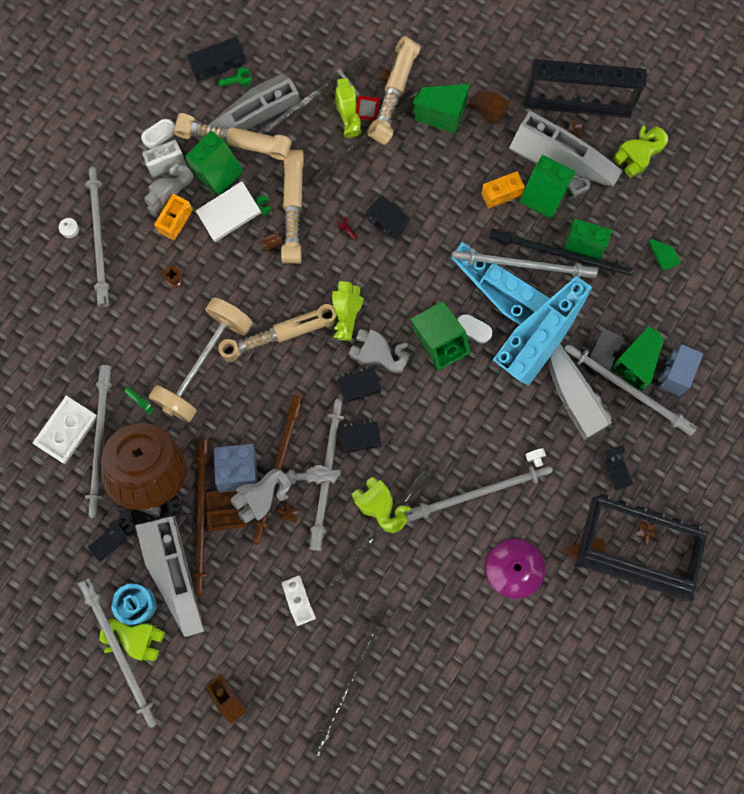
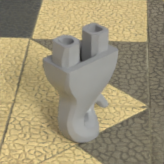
(162, 189)
(377, 352)
(259, 496)

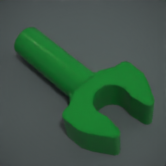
(237, 78)
(261, 200)
(139, 400)

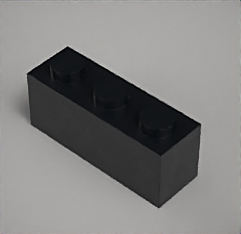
(216, 59)

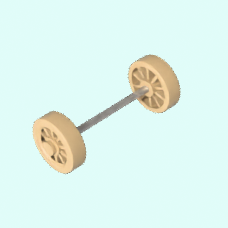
(228, 317)

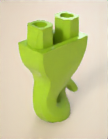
(346, 106)
(638, 152)
(346, 306)
(378, 503)
(135, 639)

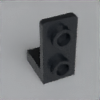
(616, 468)
(109, 541)

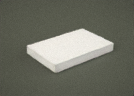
(228, 211)
(65, 430)

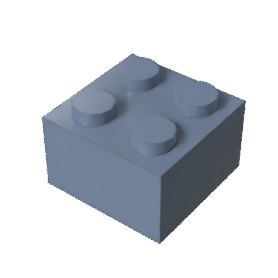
(680, 370)
(235, 467)

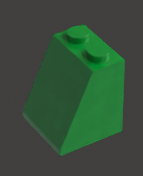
(441, 106)
(214, 163)
(547, 186)
(587, 238)
(441, 335)
(640, 359)

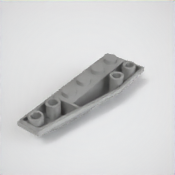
(258, 104)
(541, 136)
(577, 396)
(169, 569)

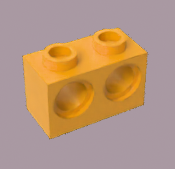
(502, 189)
(173, 217)

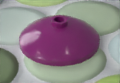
(501, 568)

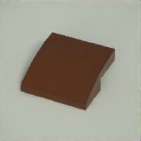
(221, 512)

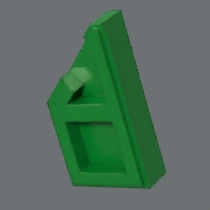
(664, 255)

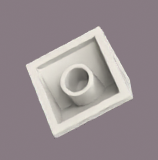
(163, 157)

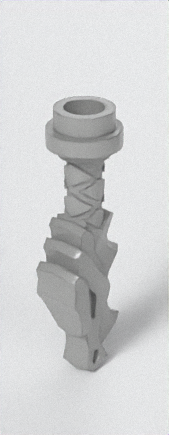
(315, 474)

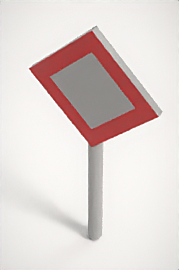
(366, 107)

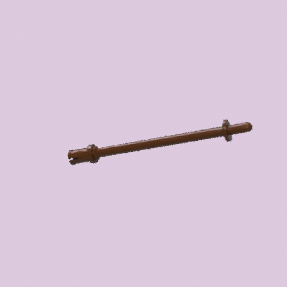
(293, 415)
(202, 460)

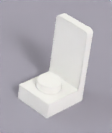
(298, 600)

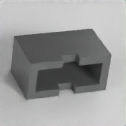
(605, 346)

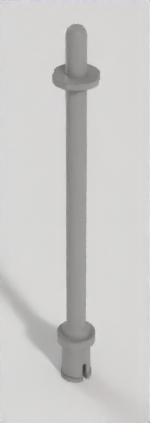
(576, 270)
(101, 286)
(103, 385)
(676, 419)
(425, 510)
(318, 529)
(92, 600)

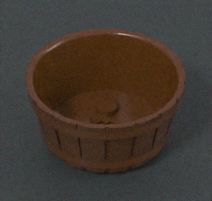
(143, 480)

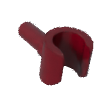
(345, 226)

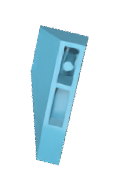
(506, 291)
(542, 332)

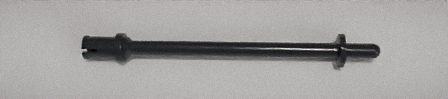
(509, 238)

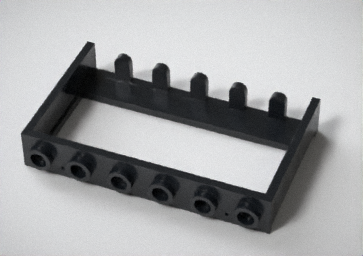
(588, 75)
(632, 572)

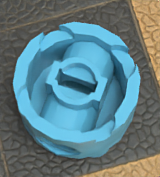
(134, 604)

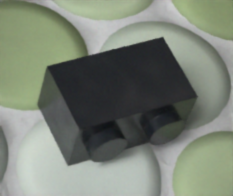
(387, 217)
(359, 384)
(360, 437)

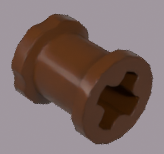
(271, 240)
(168, 275)

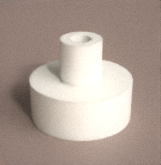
(68, 228)
(536, 456)

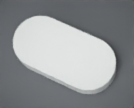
(158, 133)
(475, 328)

